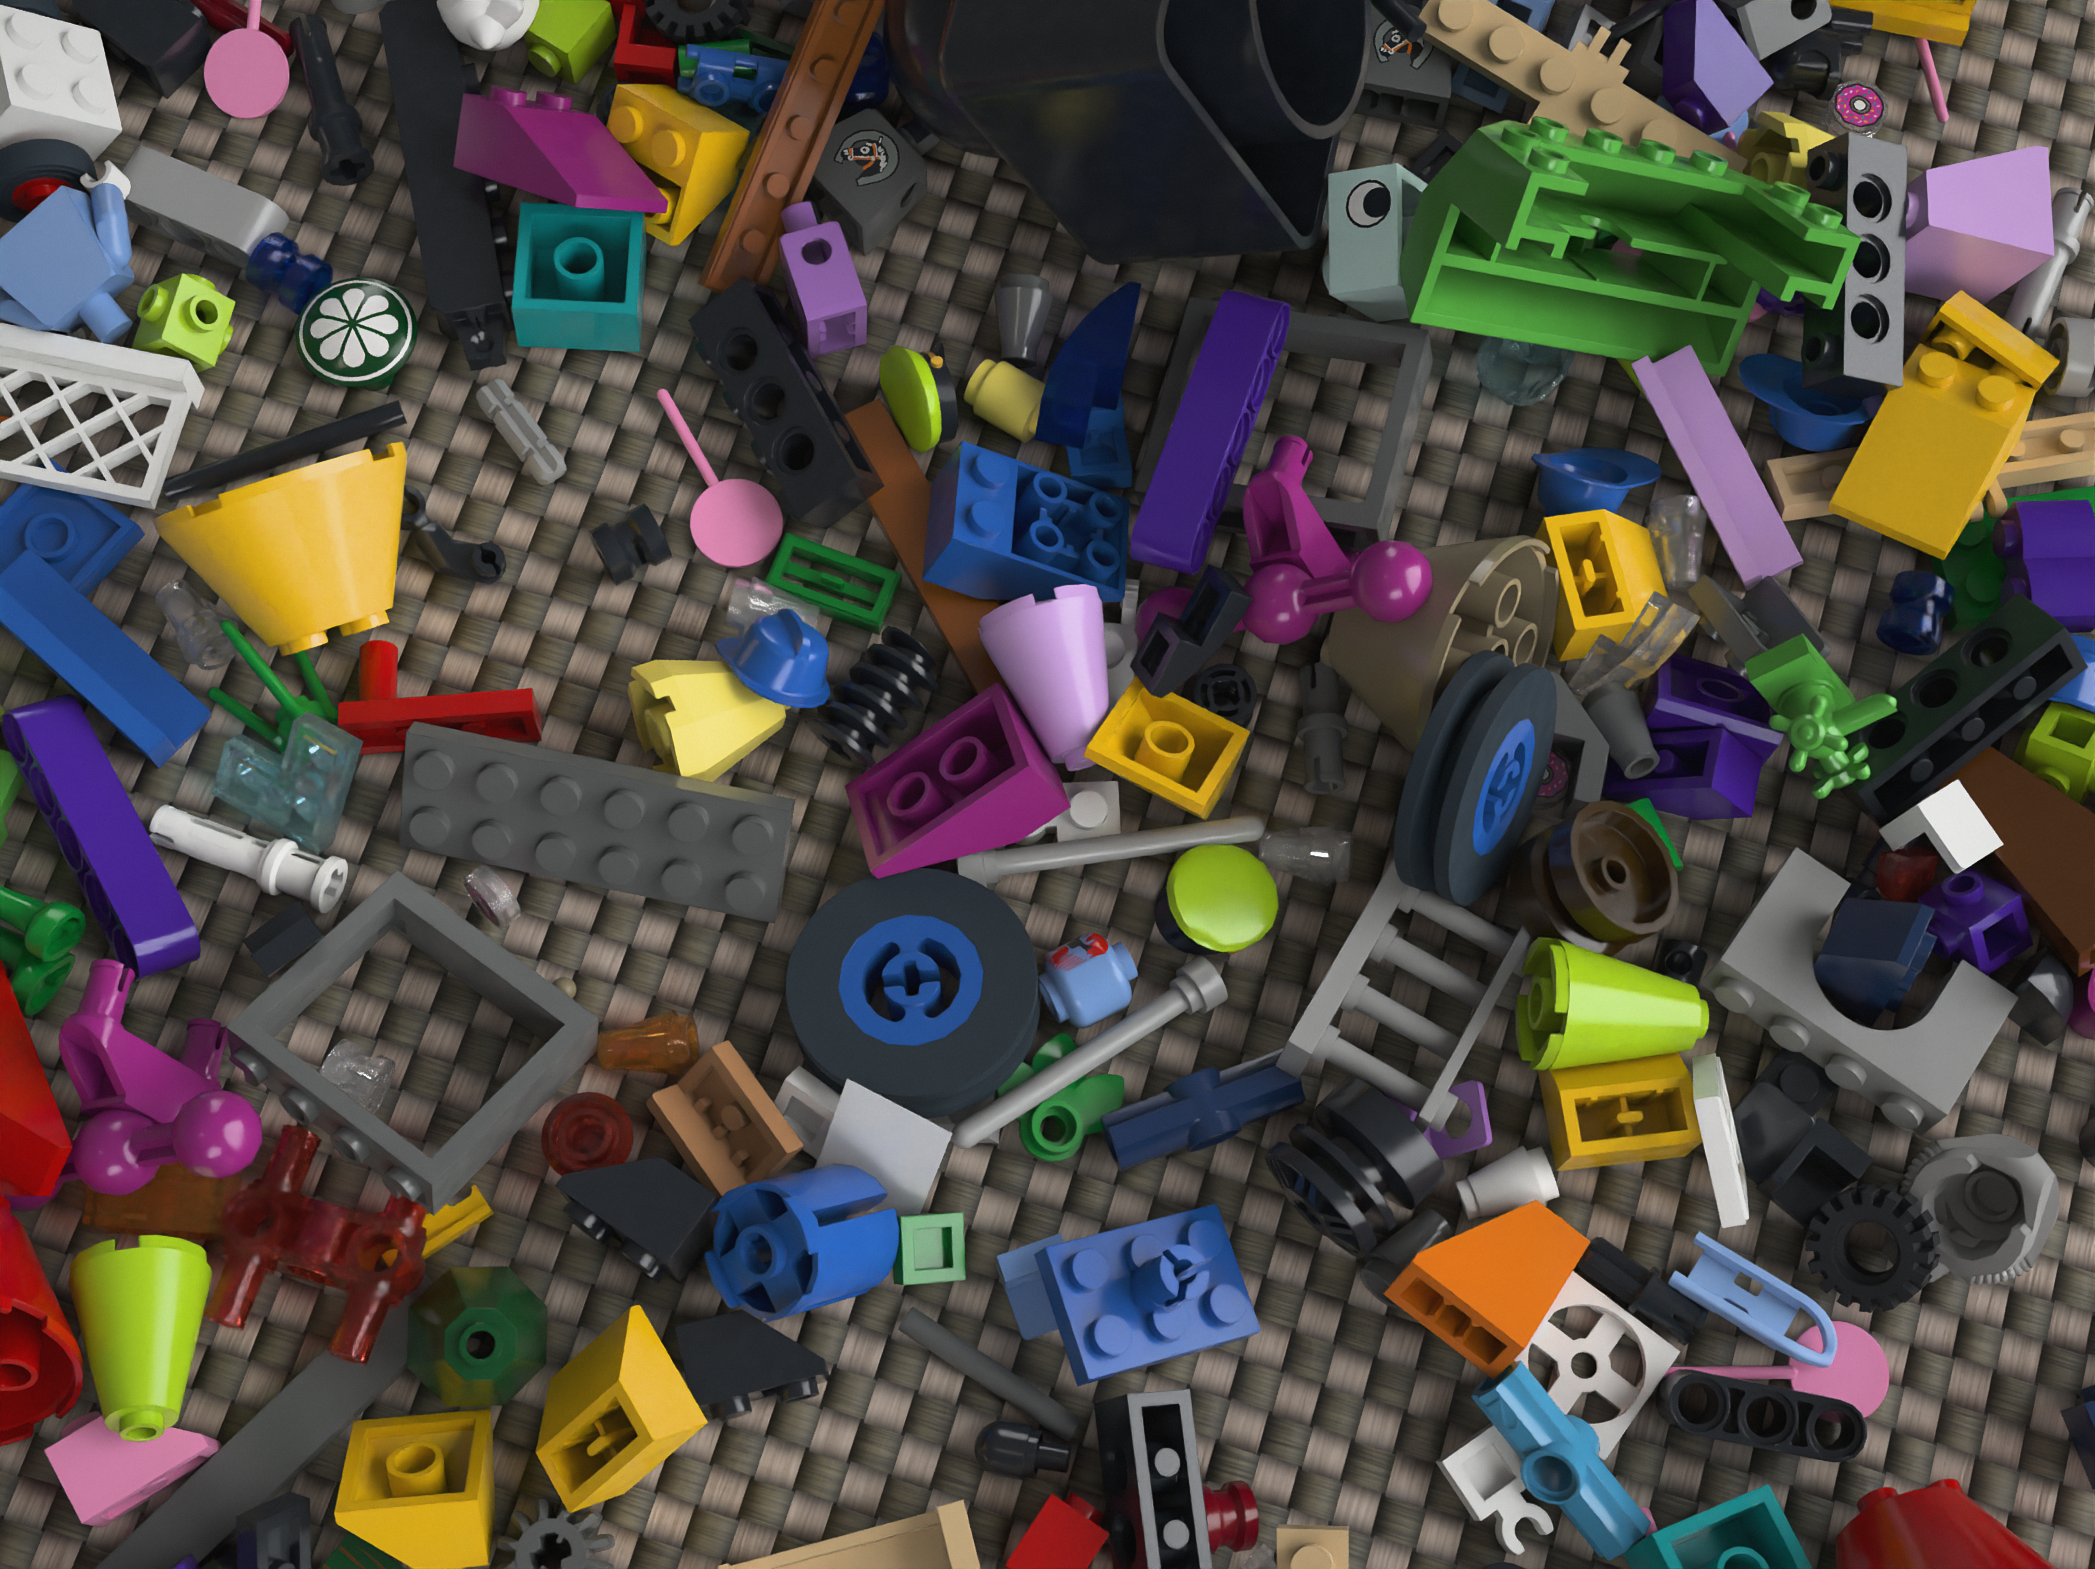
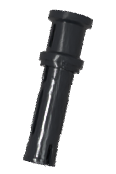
(333, 120)

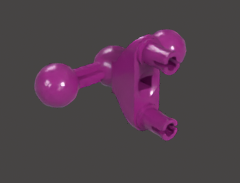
(1301, 564)
(143, 1101)

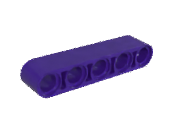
(1210, 432)
(101, 836)

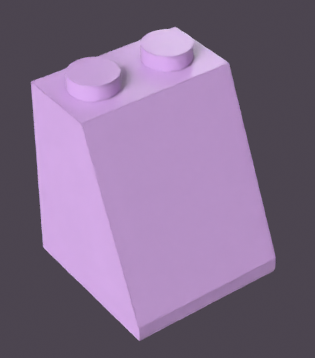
(1978, 225)

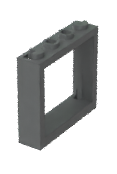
(1331, 336)
(477, 961)

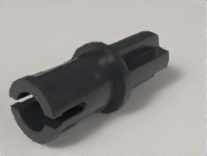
(1642, 1289)

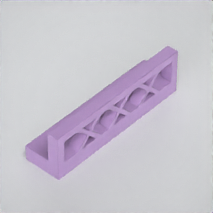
(1717, 466)

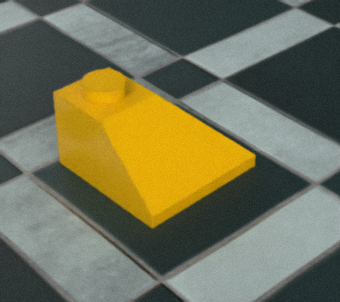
(1169, 748)
(422, 1488)

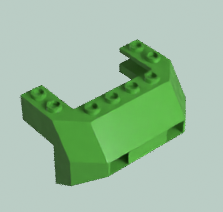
(1516, 224)

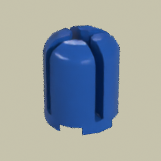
(806, 1234)

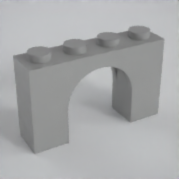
(1903, 1071)

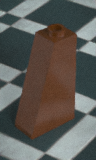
(2044, 851)

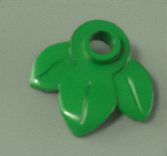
(1073, 1108)

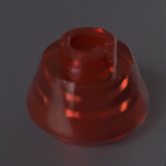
(572, 1127)

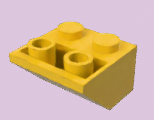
(681, 150)
(1987, 341)
(1604, 577)
(1620, 1112)
(614, 1414)

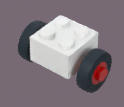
(53, 104)

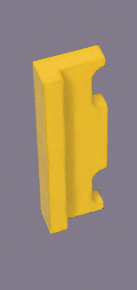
(450, 1224)

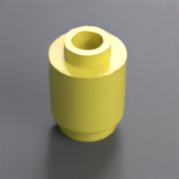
(1006, 398)

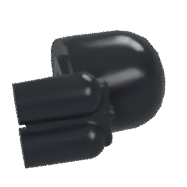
(1814, 60)

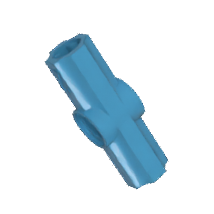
(1561, 1460)

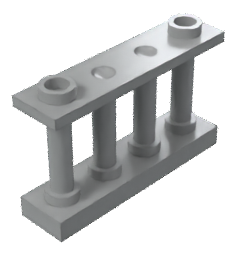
(1349, 989)

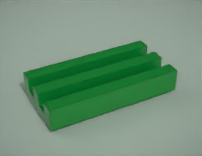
(831, 607)

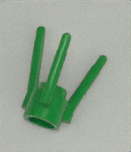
(291, 707)

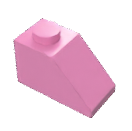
(113, 1475)

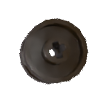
(1595, 880)

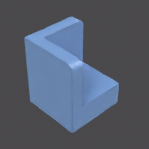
(1026, 1288)

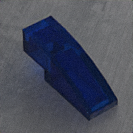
(1088, 369)

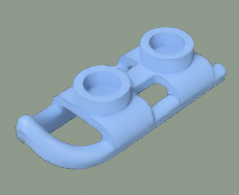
(1760, 1316)

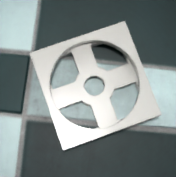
(1720, 1140)
(1613, 1323)

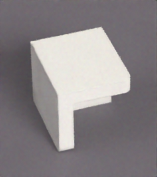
(1950, 823)

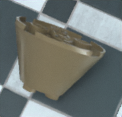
(1481, 599)

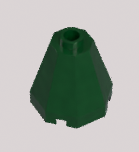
(472, 1301)

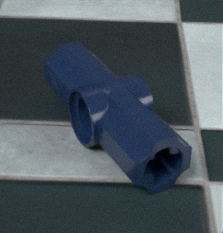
(1200, 1110)

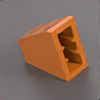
(1491, 1283)

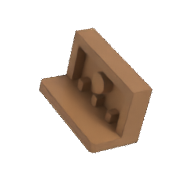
(724, 1122)

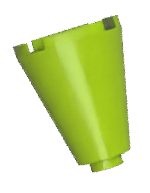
(1601, 1009)
(140, 1327)

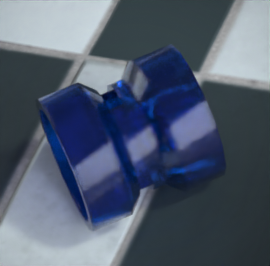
(871, 79)
(282, 269)
(1916, 613)

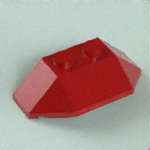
(31, 1127)

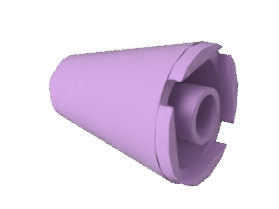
(1054, 667)

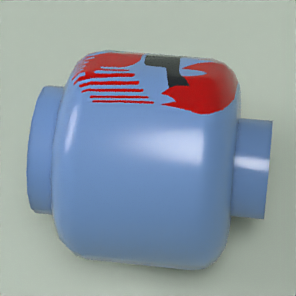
(1087, 980)

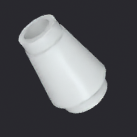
(1508, 1184)

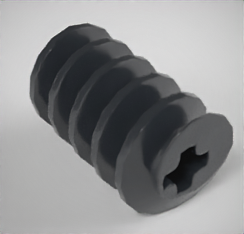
(875, 696)

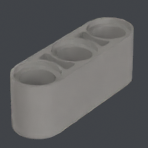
(198, 207)

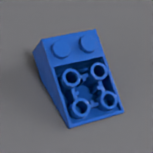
(1021, 530)

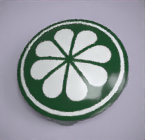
(356, 333)

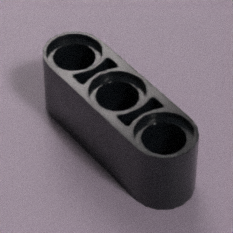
(1792, 1422)

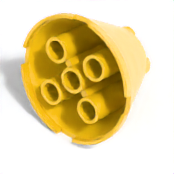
(301, 547)

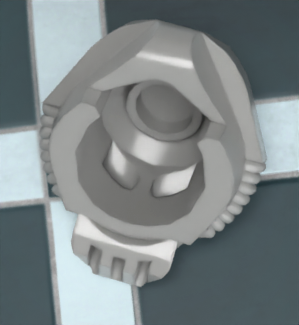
(1988, 1202)

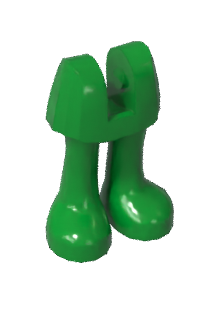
(42, 956)

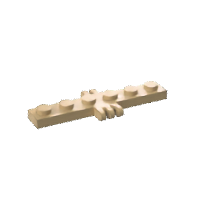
(1563, 85)
(2045, 453)

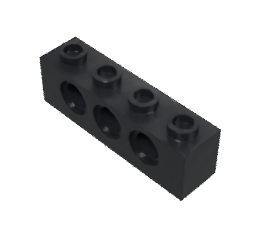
(1860, 341)
(840, 470)
(1962, 706)
(1152, 1481)

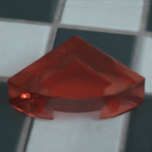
(1905, 873)

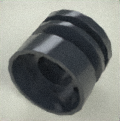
(1366, 1155)

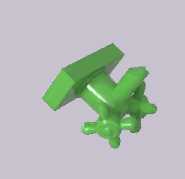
(1816, 712)

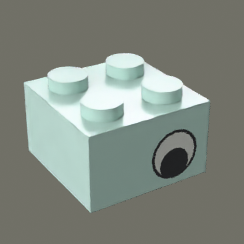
(1367, 228)

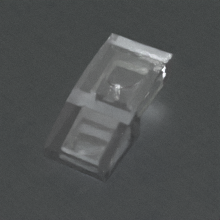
(1644, 649)

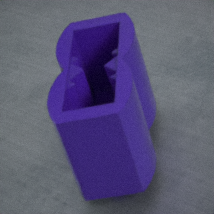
(2050, 558)

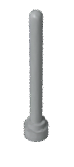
(990, 864)
(1194, 989)

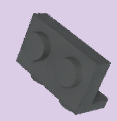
(1753, 624)

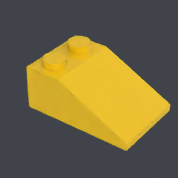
(1933, 451)

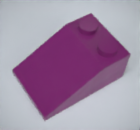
(550, 151)
(957, 788)

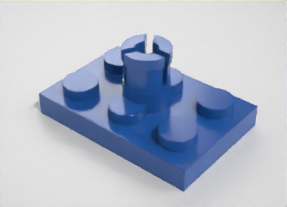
(1146, 1293)

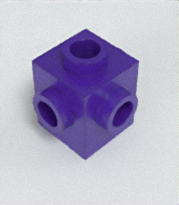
(1977, 920)

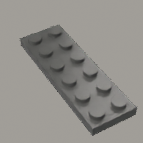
(595, 822)

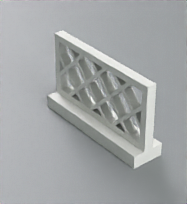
(103, 369)

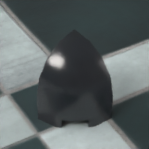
(2043, 996)

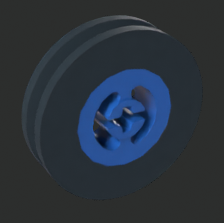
(1475, 776)
(902, 932)

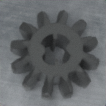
(536, 1537)

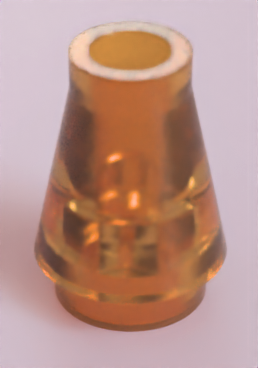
(652, 1045)

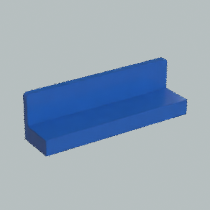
(97, 659)

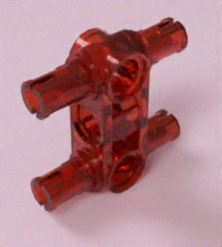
(317, 1245)

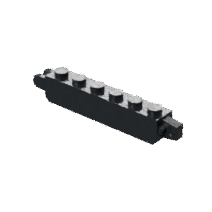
(450, 206)

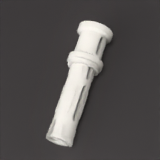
(274, 864)

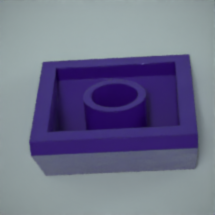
(1707, 696)

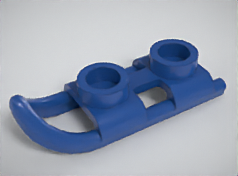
(715, 83)

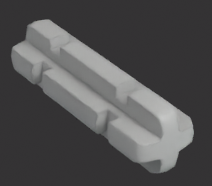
(521, 432)

